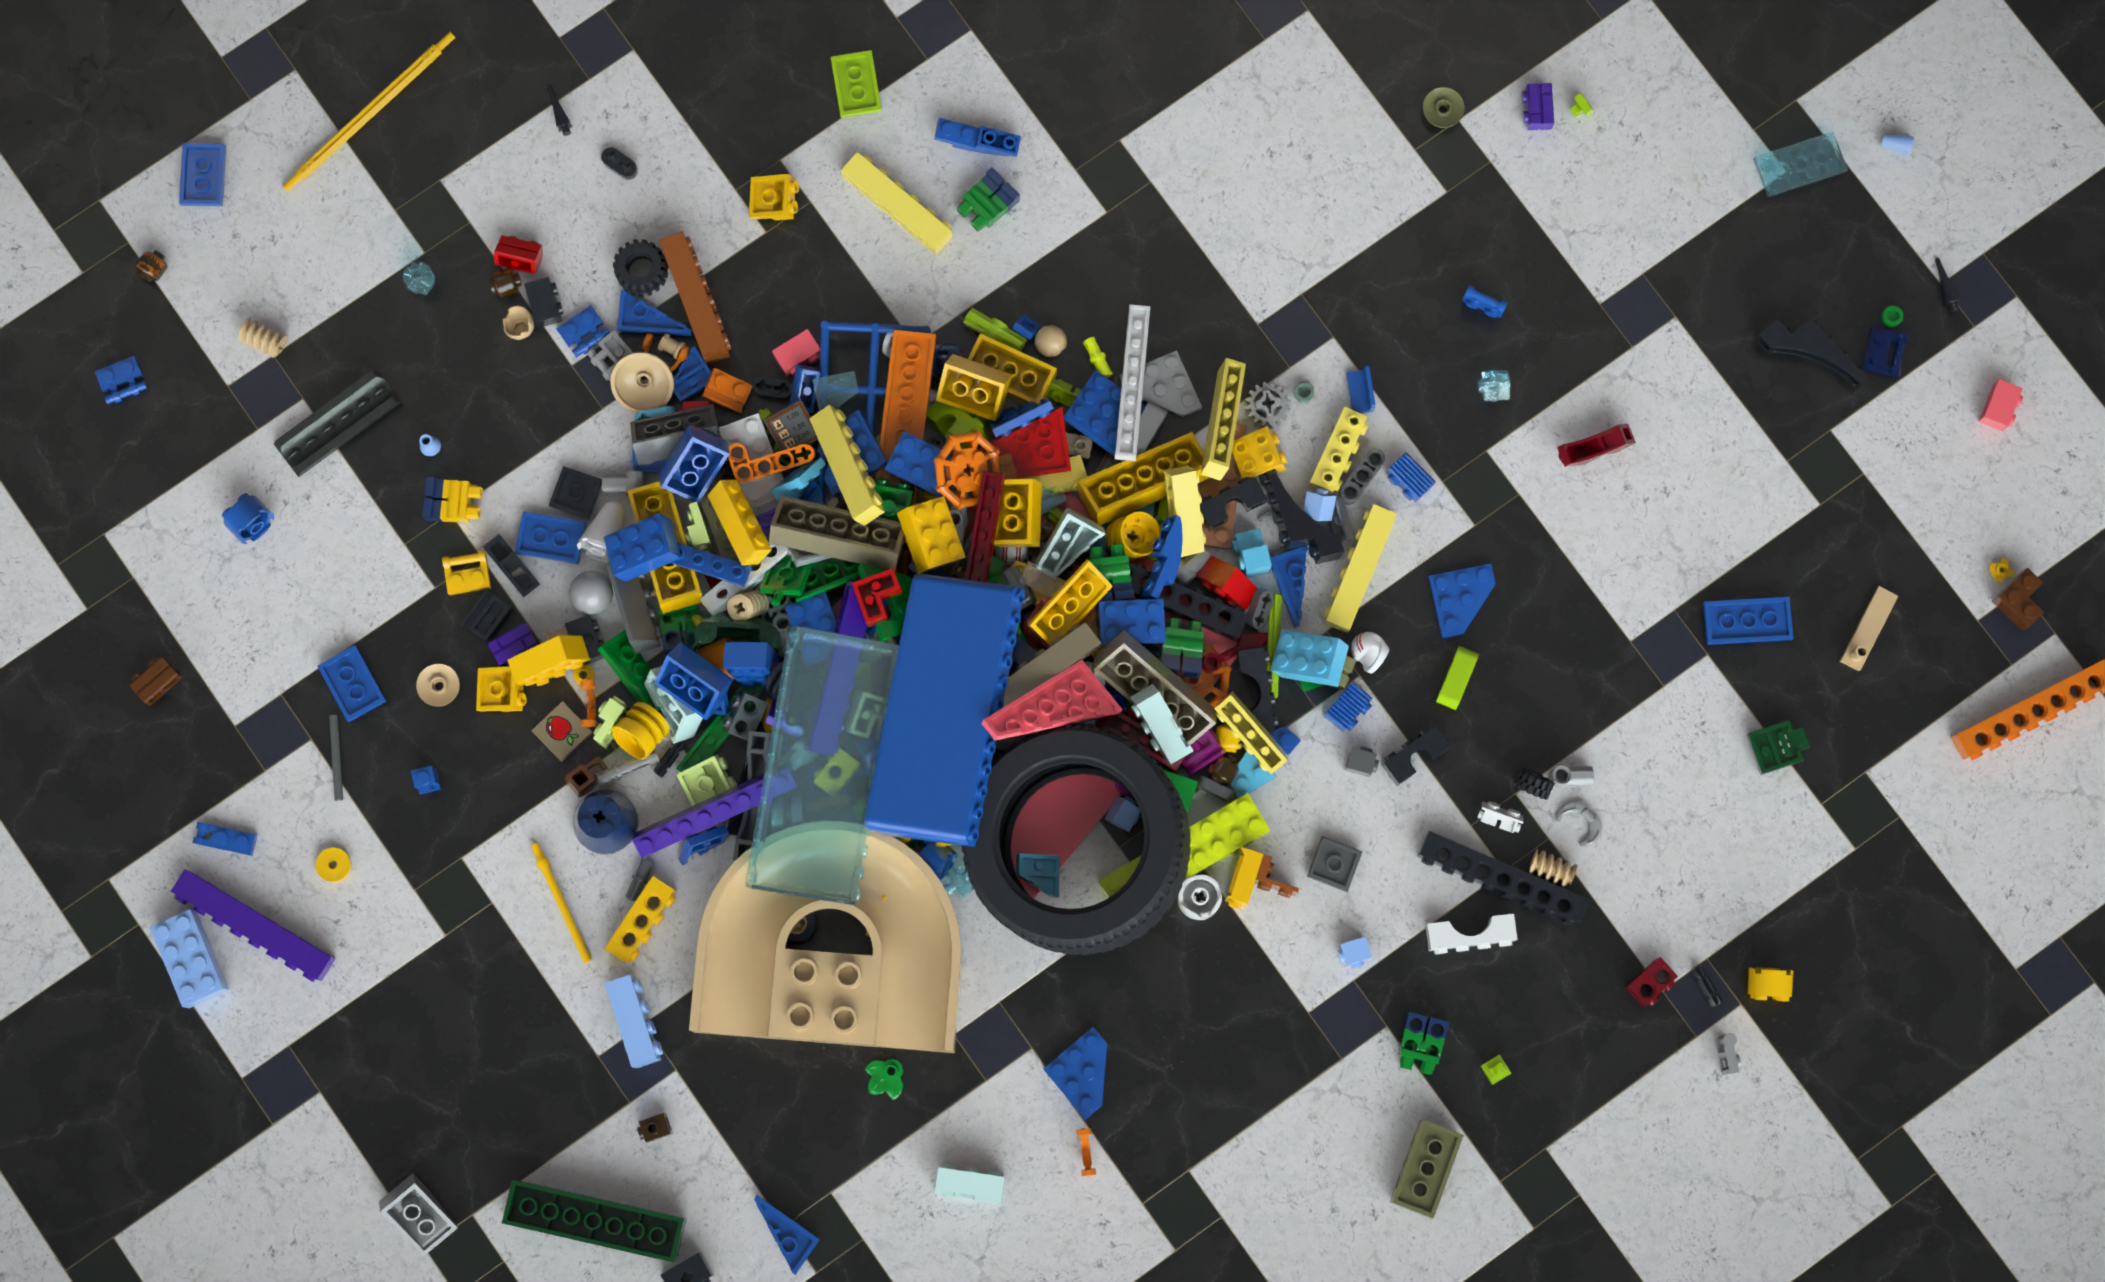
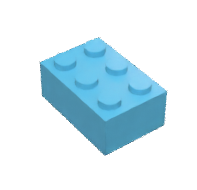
(1309, 657)

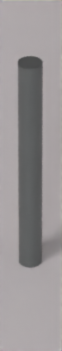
(336, 759)

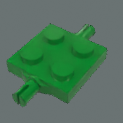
(785, 579)

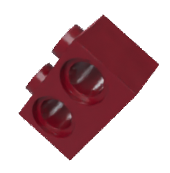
(1648, 978)

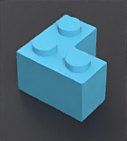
(1252, 553)

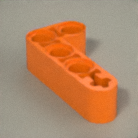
(773, 459)

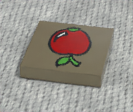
(561, 731)

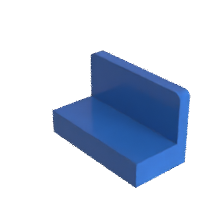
(1361, 390)

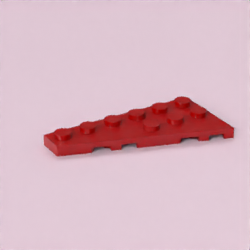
(1037, 448)

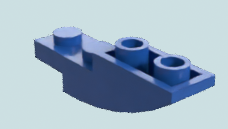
(977, 139)
(1168, 554)

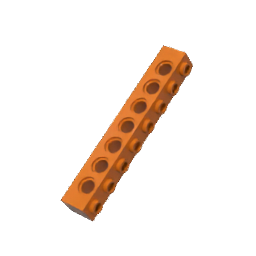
(1966, 740)

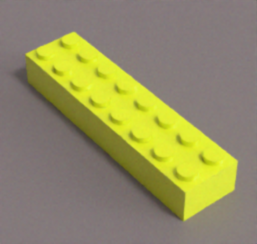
(1211, 841)

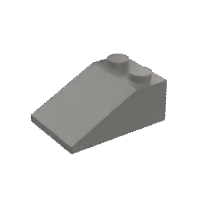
(417, 1214)

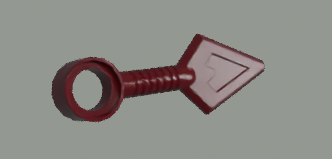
(1245, 640)

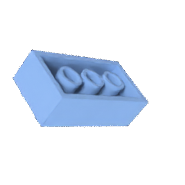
(189, 958)
(633, 1021)

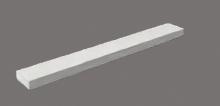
(1132, 382)

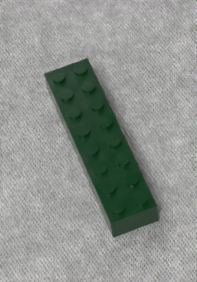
(594, 1220)

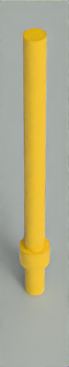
(544, 865)

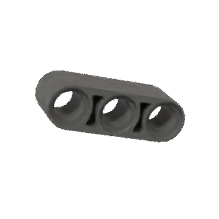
(1366, 467)

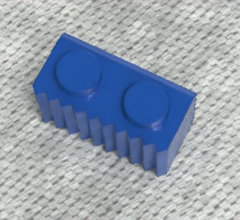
(803, 386)
(1410, 477)
(1348, 707)

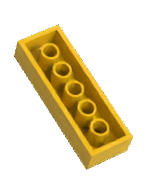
(1138, 482)
(674, 585)

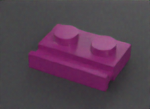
(1205, 750)

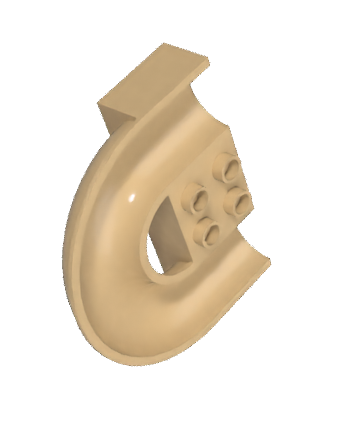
(886, 1000)

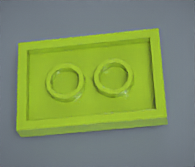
(856, 84)

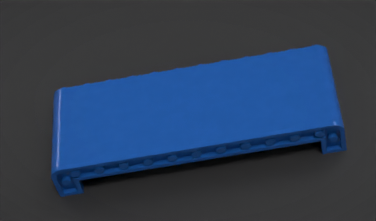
(943, 686)

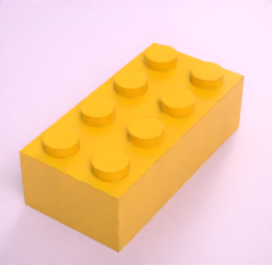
(1029, 375)

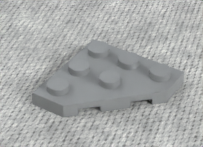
(1169, 385)

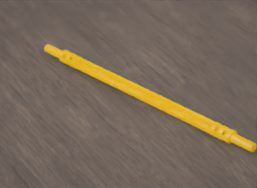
(368, 111)

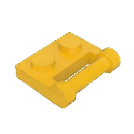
(468, 579)

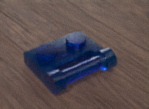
(1878, 349)

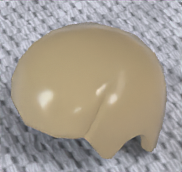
(518, 323)
(1050, 341)

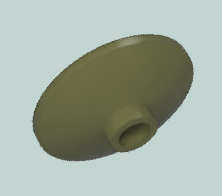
(1445, 98)

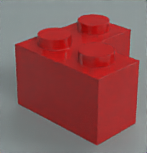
(1227, 582)
(872, 591)

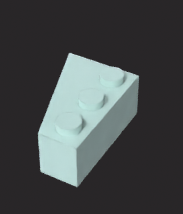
(1068, 541)
(681, 719)
(1160, 724)
(969, 1183)

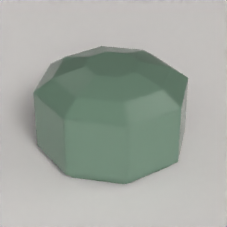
(1303, 392)

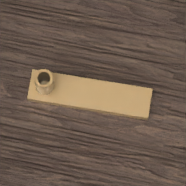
(1869, 628)

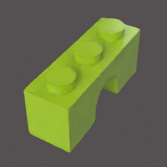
(950, 419)

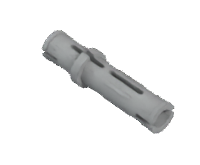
(618, 771)

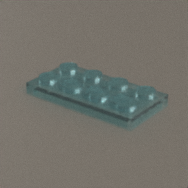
(1800, 164)

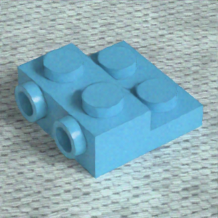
(798, 480)

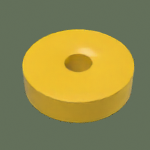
(342, 869)

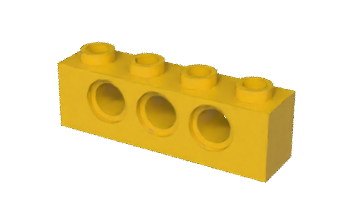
(629, 925)

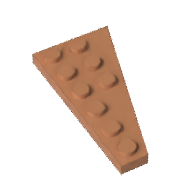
(1222, 536)

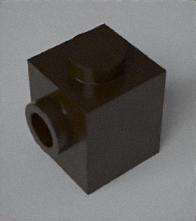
(654, 1128)

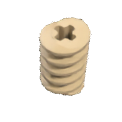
(262, 339)
(747, 605)
(1552, 869)

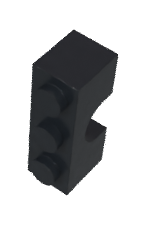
(1246, 492)
(1430, 743)

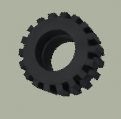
(634, 252)

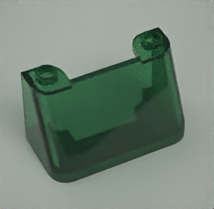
(703, 627)

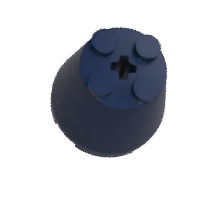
(613, 832)

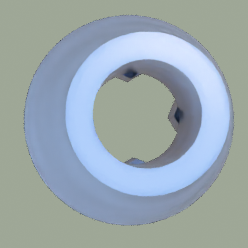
(1898, 142)
(432, 448)

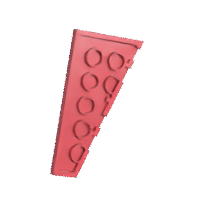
(1060, 701)

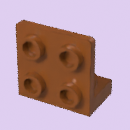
(1267, 884)

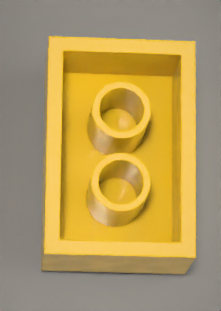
(973, 387)
(1019, 514)
(931, 535)
(549, 660)

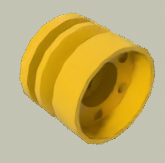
(1135, 532)
(640, 730)

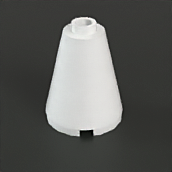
(606, 522)

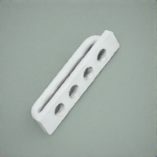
(715, 605)

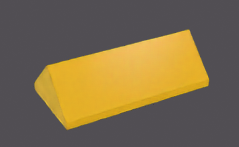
(1070, 603)

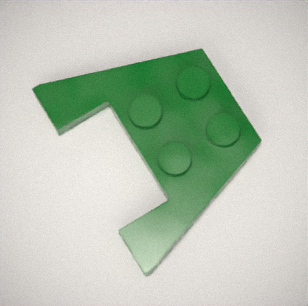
(897, 603)

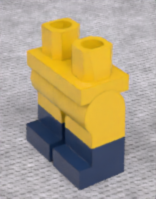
(450, 500)

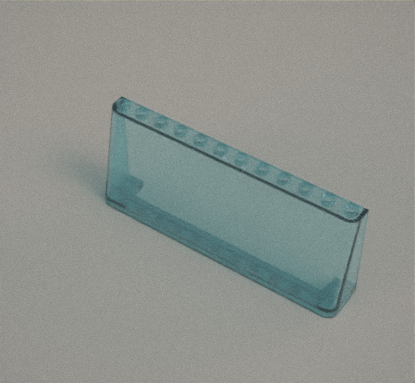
(821, 766)

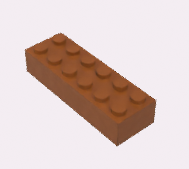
(697, 303)

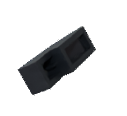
(511, 565)

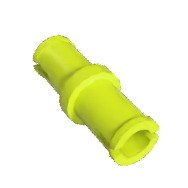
(1097, 357)

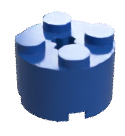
(247, 518)
(938, 858)

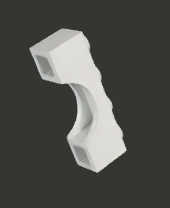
(1443, 936)

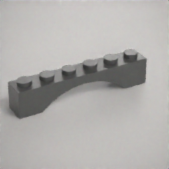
(756, 756)

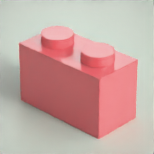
(798, 350)
(2001, 405)

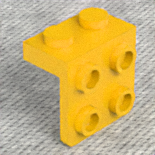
(1258, 453)

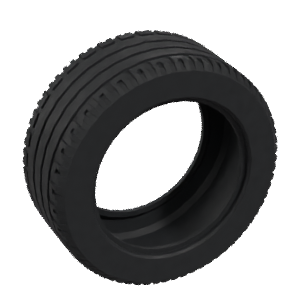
(1148, 892)

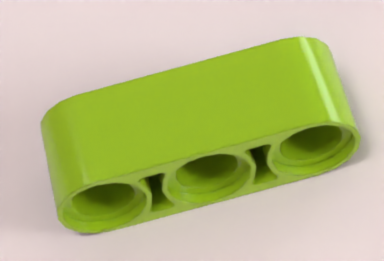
(1457, 677)

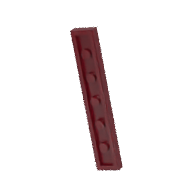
(985, 526)

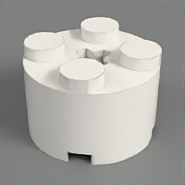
(1203, 909)

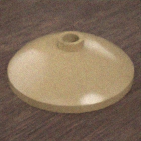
(635, 393)

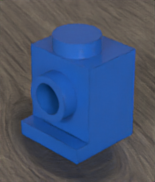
(426, 779)

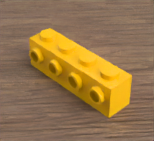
(739, 522)

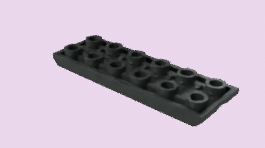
(337, 422)

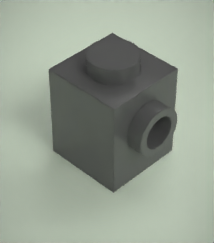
(1362, 761)

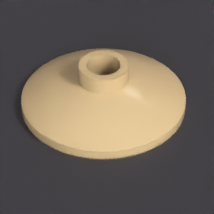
(430, 678)

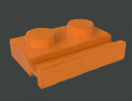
(726, 391)

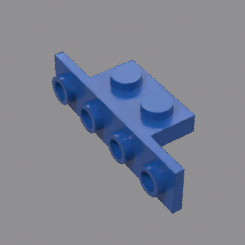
(713, 565)

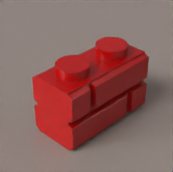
(518, 254)

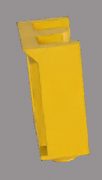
(1243, 878)

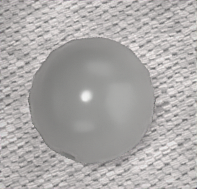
(590, 592)

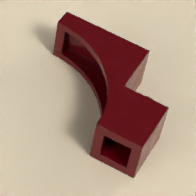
(1595, 446)

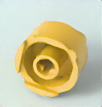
(1770, 982)

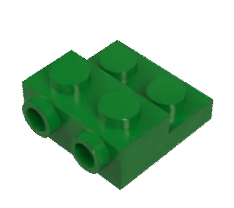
(894, 497)

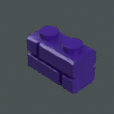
(1539, 106)
(512, 643)

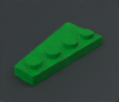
(628, 666)

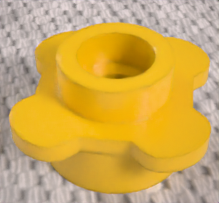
(1997, 574)

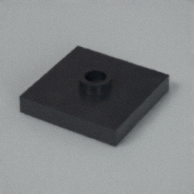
(576, 493)

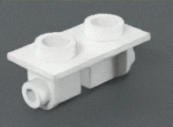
(1493, 812)

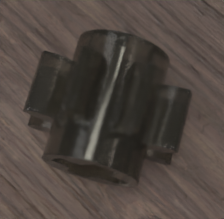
(725, 472)

